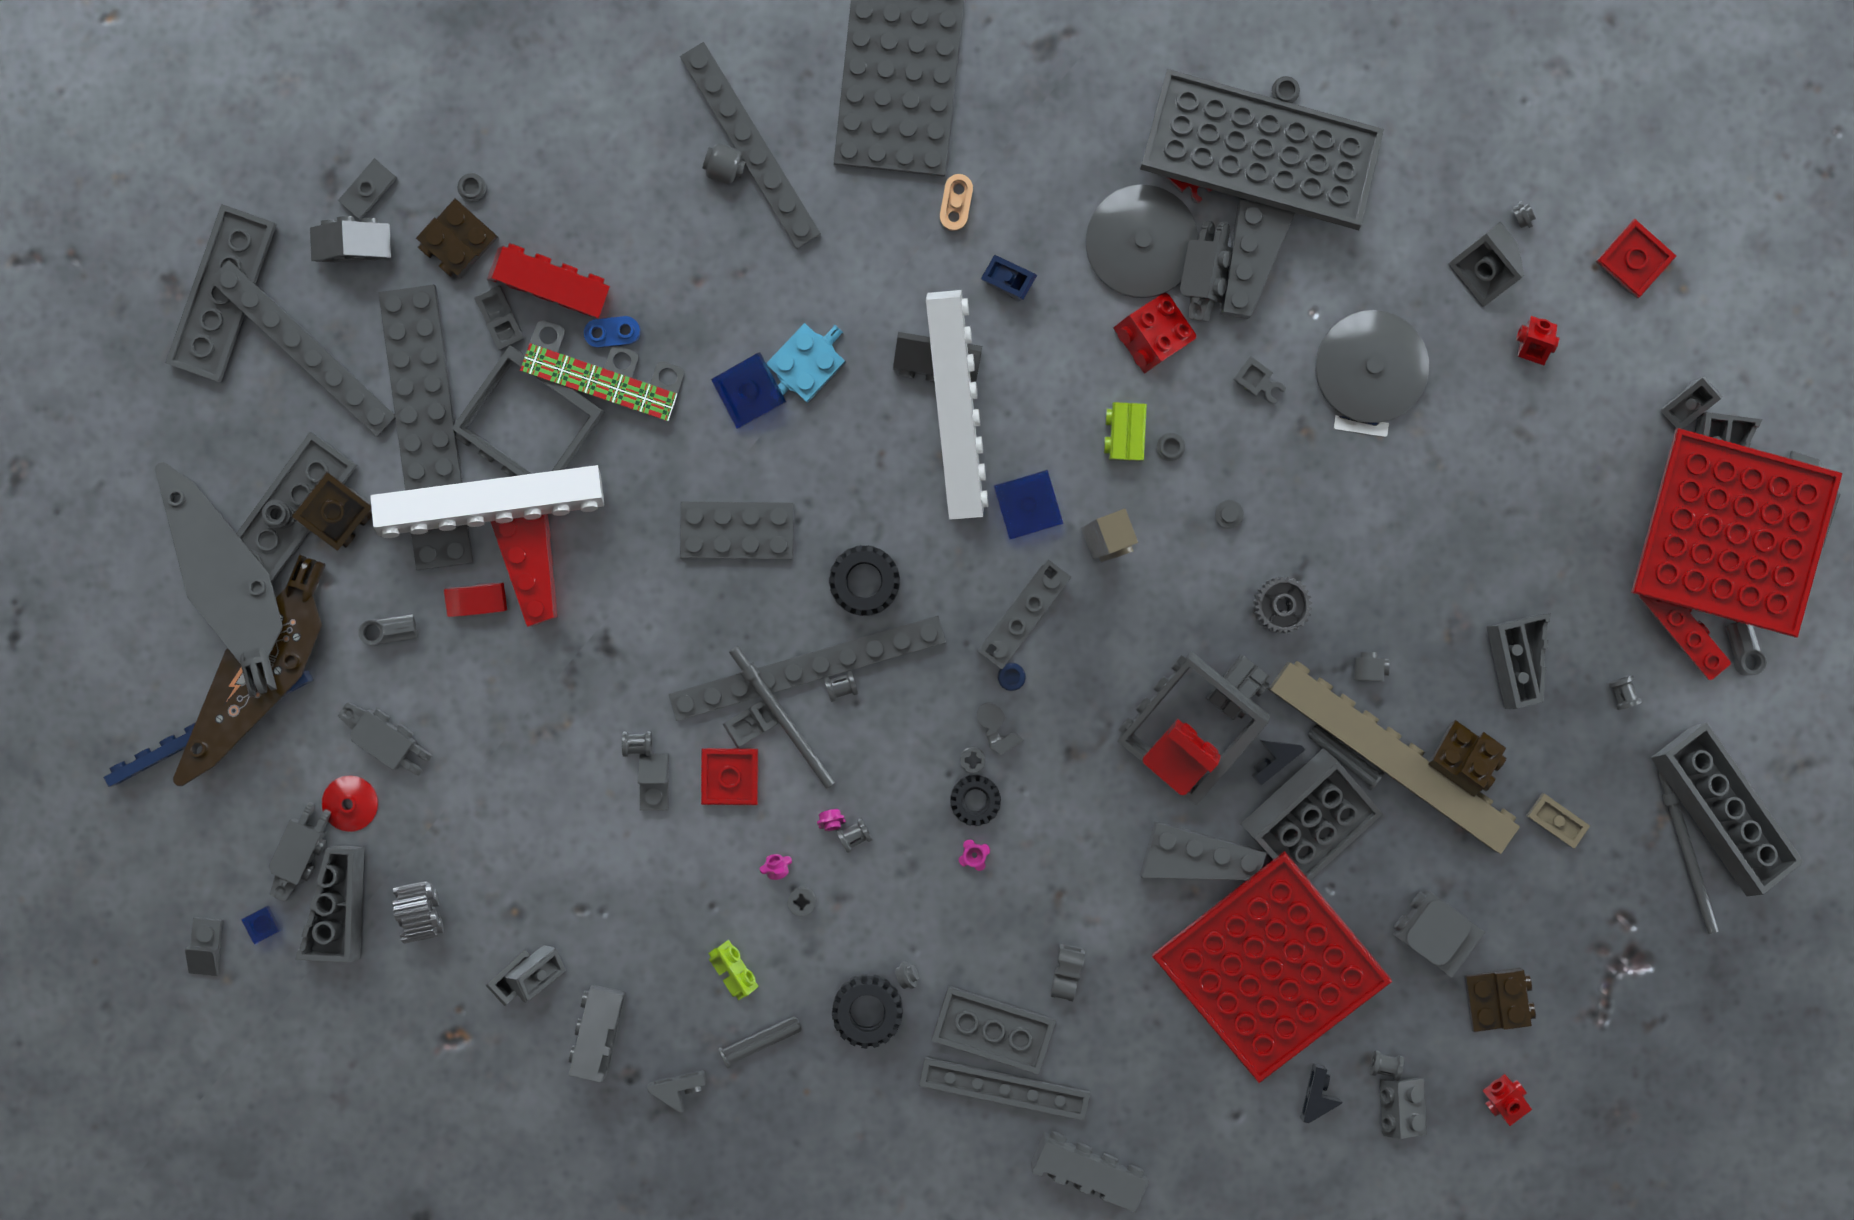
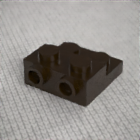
(456, 239)
(333, 511)
(1468, 758)
(1499, 1000)

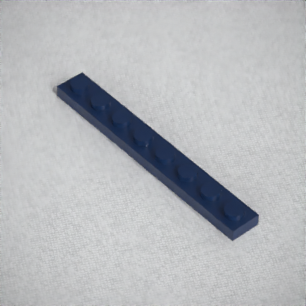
(169, 747)

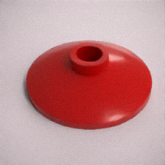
(363, 799)

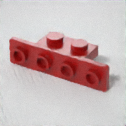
(1690, 636)

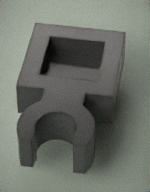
(1255, 377)

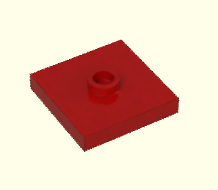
(1636, 258)
(729, 776)

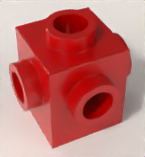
(1537, 340)
(1507, 1099)

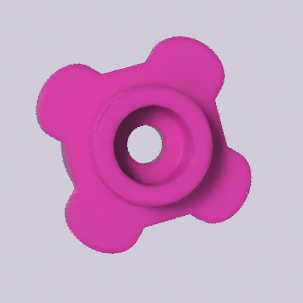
(831, 820)
(979, 861)
(776, 866)

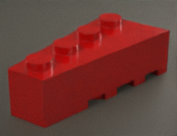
(549, 281)
(530, 566)

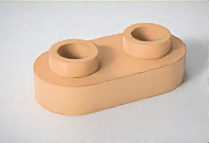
(956, 202)

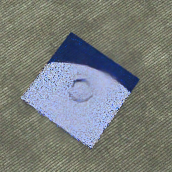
(748, 390)
(1028, 504)

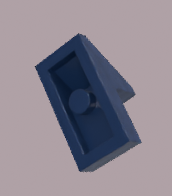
(1008, 277)

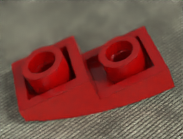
(475, 599)

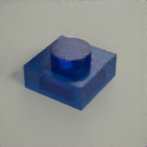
(261, 924)

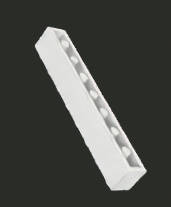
(955, 404)
(487, 501)

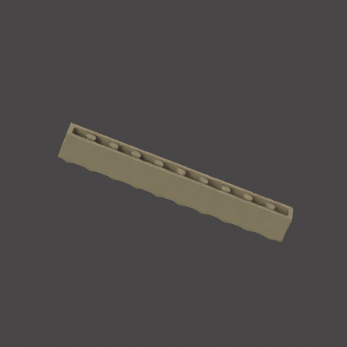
(1110, 536)
(1392, 756)

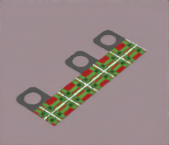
(607, 382)

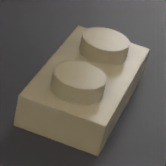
(1558, 820)

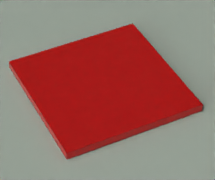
(1736, 532)
(1272, 967)

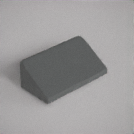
(535, 972)

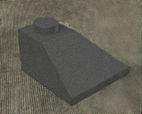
(1490, 264)

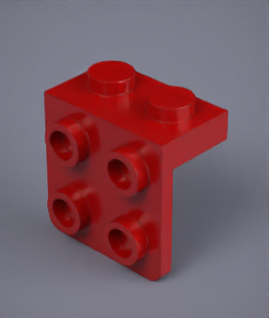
(1155, 332)
(1181, 757)

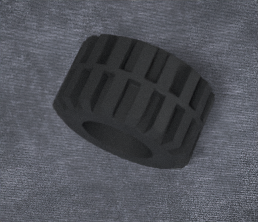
(839, 580)
(860, 1034)

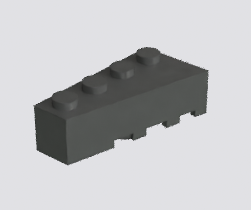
(1254, 246)

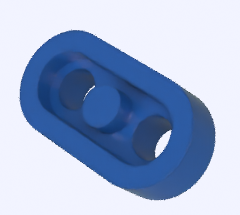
(612, 332)

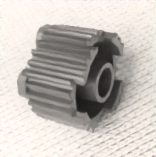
(1278, 589)
(417, 911)

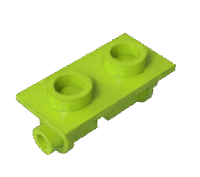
(727, 958)

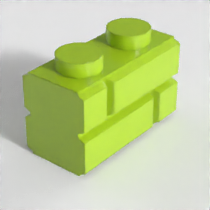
(1126, 431)

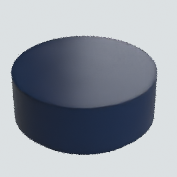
(1011, 677)

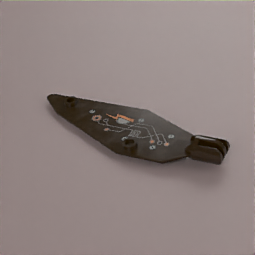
(228, 709)

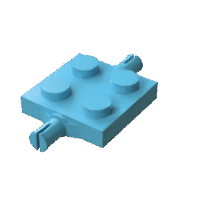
(807, 362)

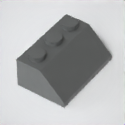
(915, 357)

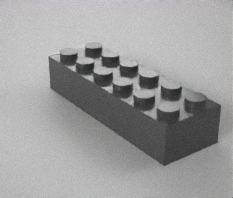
(1727, 810)

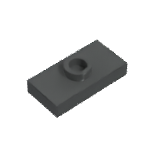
(367, 189)

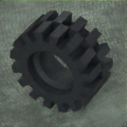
(992, 805)

